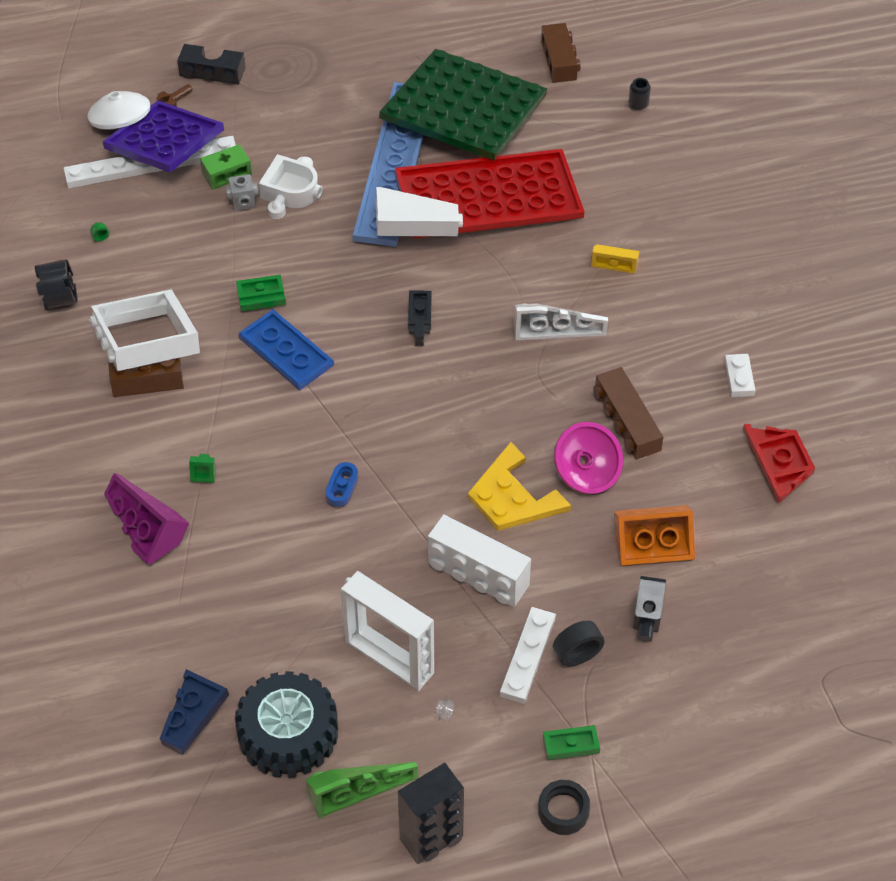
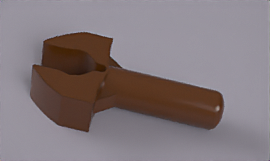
(172, 98)

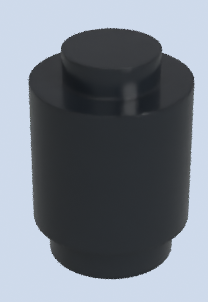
(639, 93)

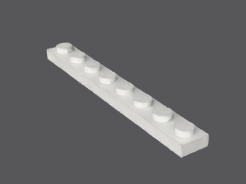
(125, 167)

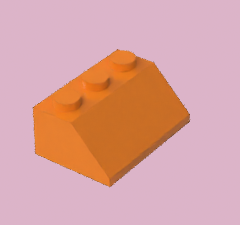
(655, 535)

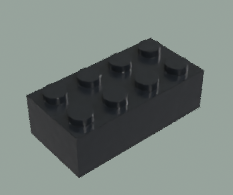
(431, 813)

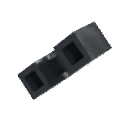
(226, 68)

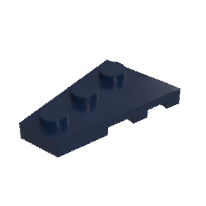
(193, 709)

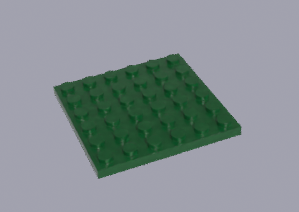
(463, 104)

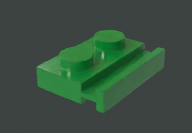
(261, 292)

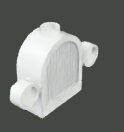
(289, 184)

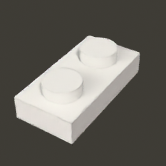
(739, 375)

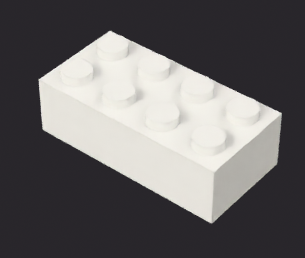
(479, 561)

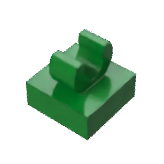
(202, 468)

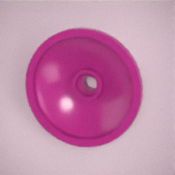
(601, 456)

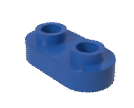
(341, 486)

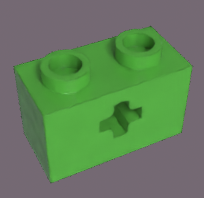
(225, 164)

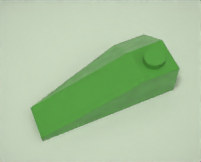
(348, 786)

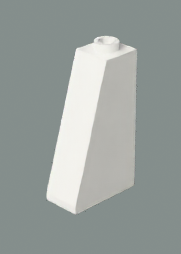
(414, 215)

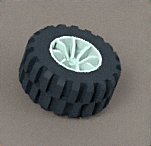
(286, 724)

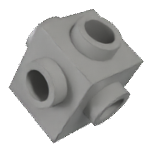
(242, 192)

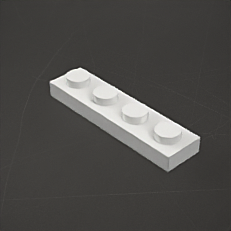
(527, 655)

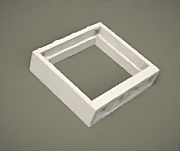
(141, 308)
(412, 666)

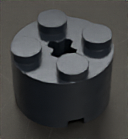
(56, 284)

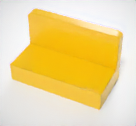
(614, 258)

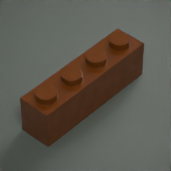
(628, 413)

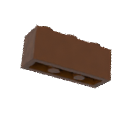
(560, 52)
(146, 378)

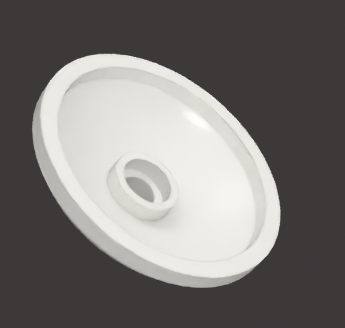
(118, 110)

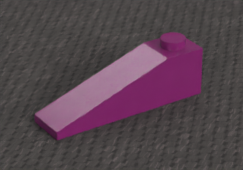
(147, 521)

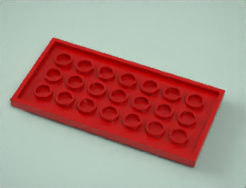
(499, 192)

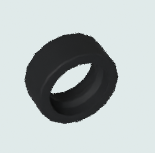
(578, 643)
(560, 826)

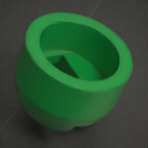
(99, 231)

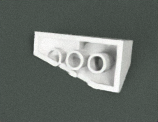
(550, 322)

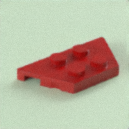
(780, 458)

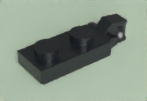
(419, 314)

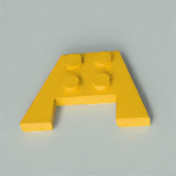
(506, 501)

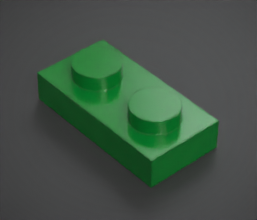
(571, 742)

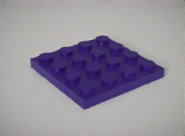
(164, 136)

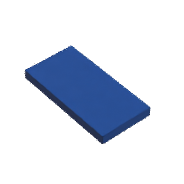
(286, 349)

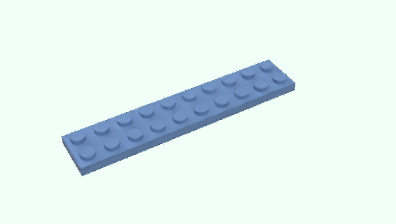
(394, 149)

